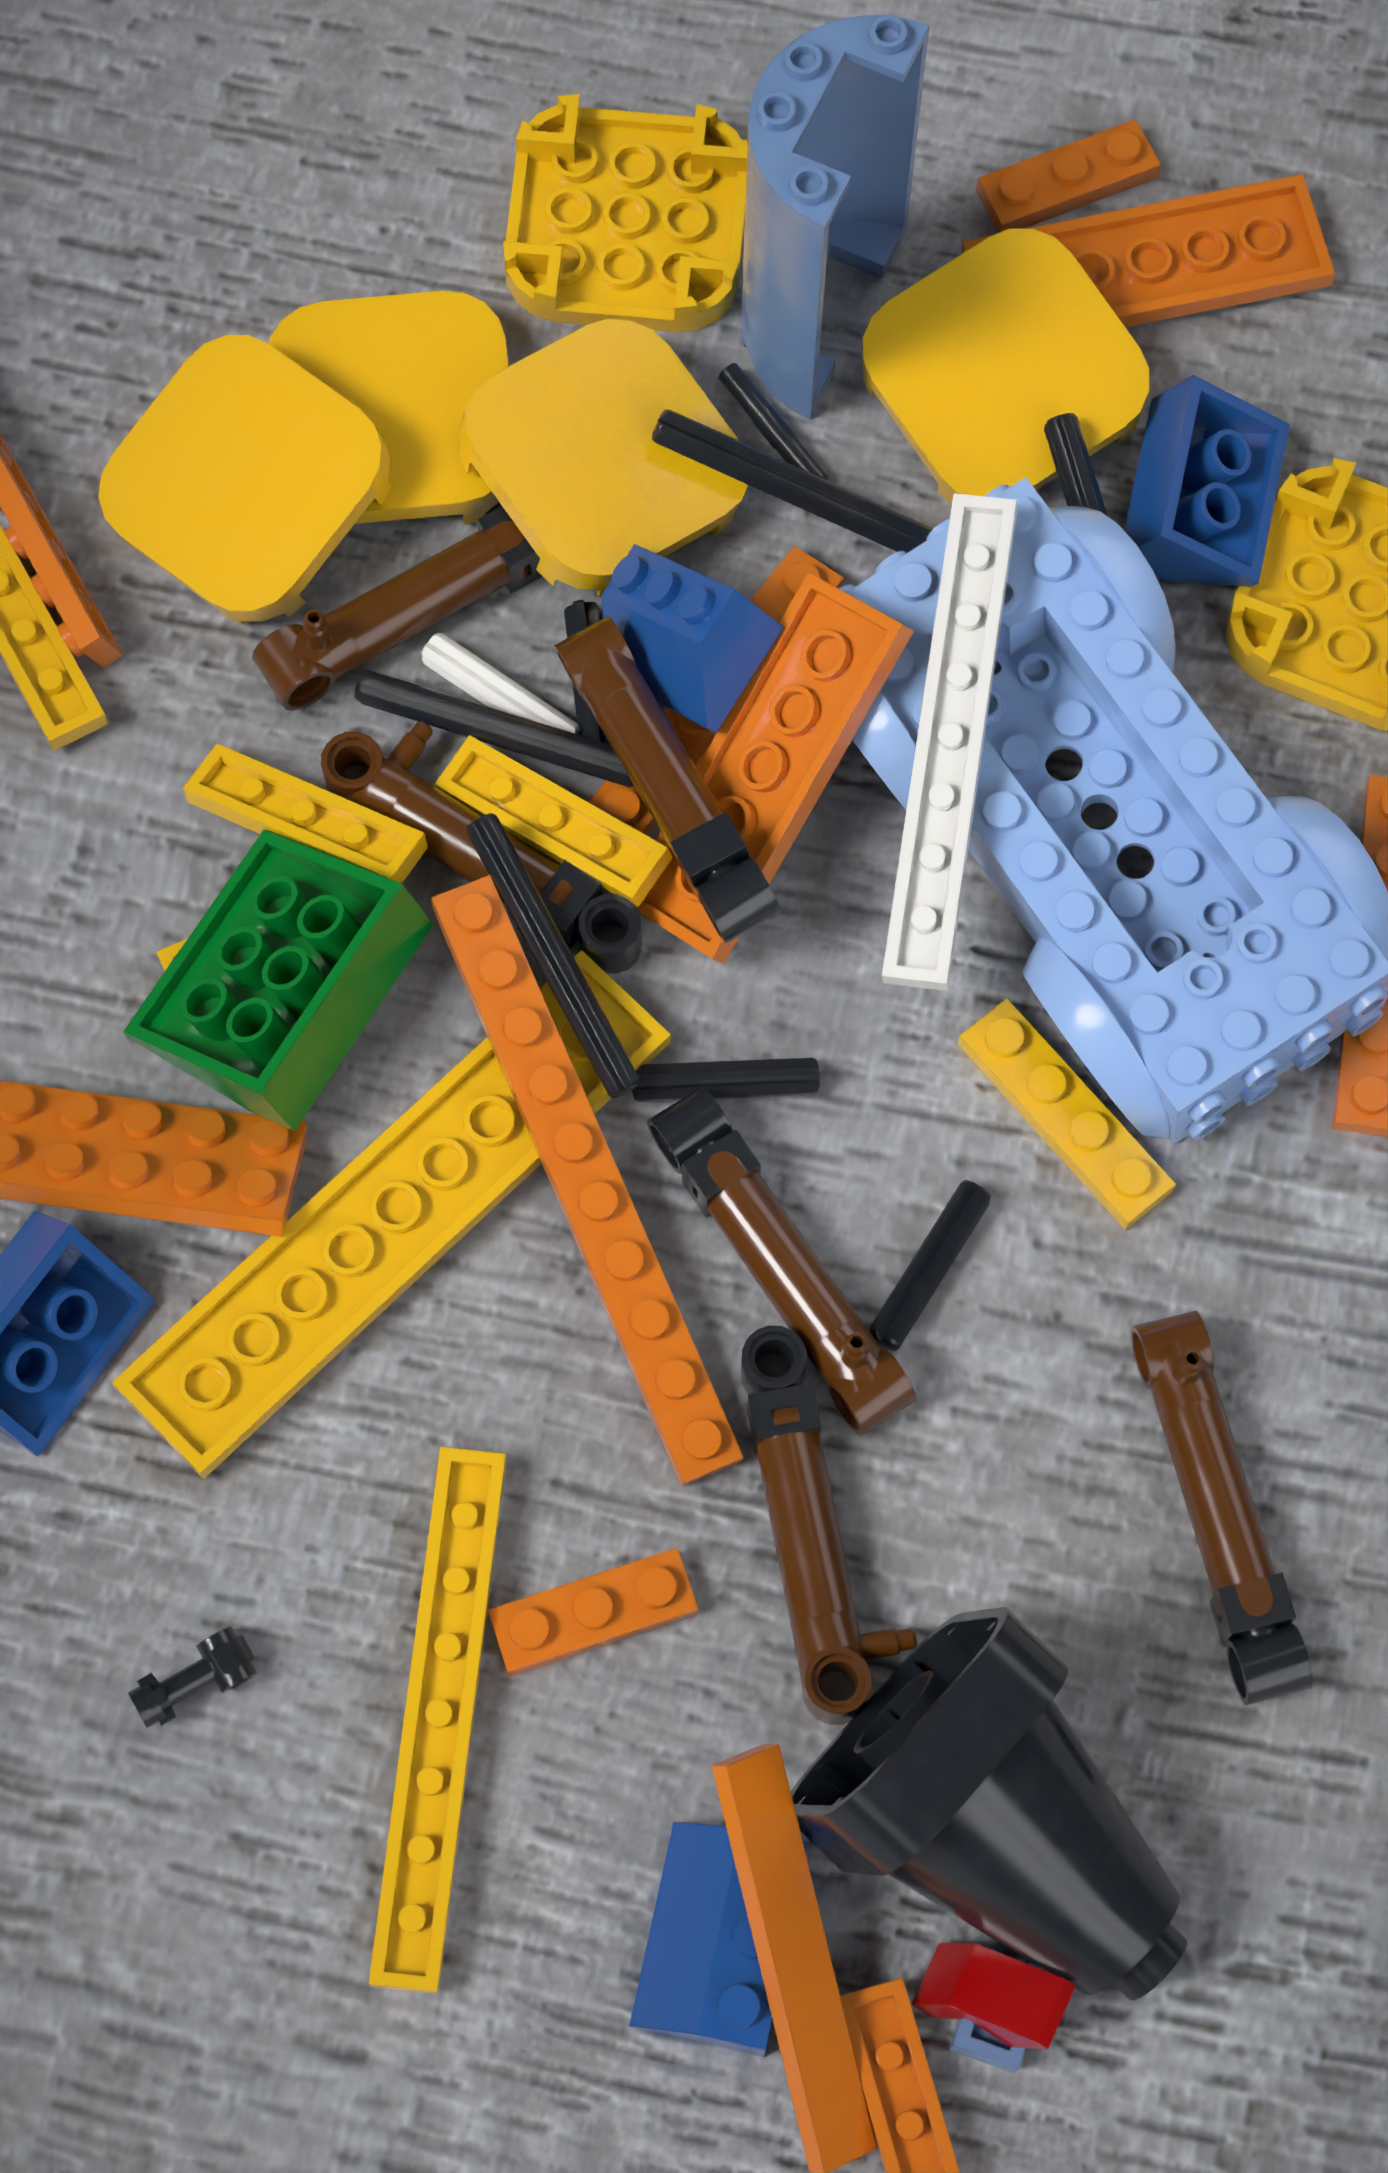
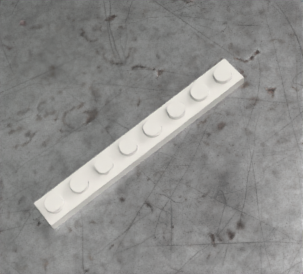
(950, 743)

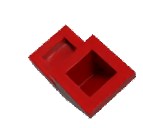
(995, 1993)

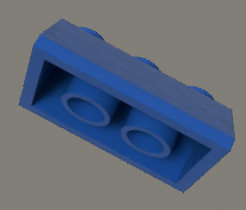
(1206, 485)
(687, 634)
(59, 1325)
(700, 1953)

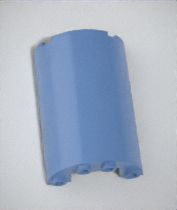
(825, 181)

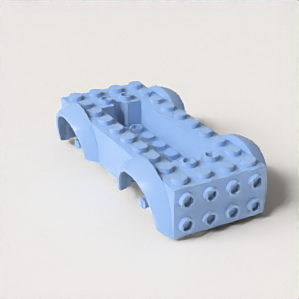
(1258, 910)

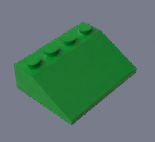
(281, 977)

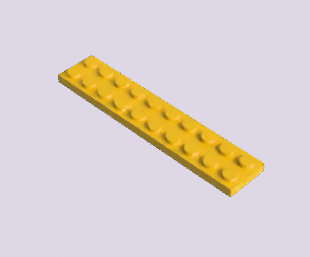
(357, 1245)

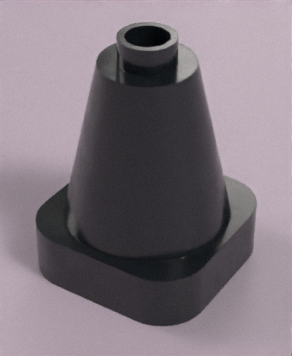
(995, 1809)

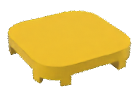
(626, 216)
(994, 352)
(412, 374)
(576, 457)
(244, 477)
(1321, 596)

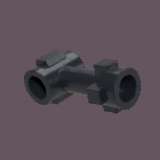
(224, 1661)

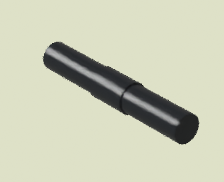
(768, 420)

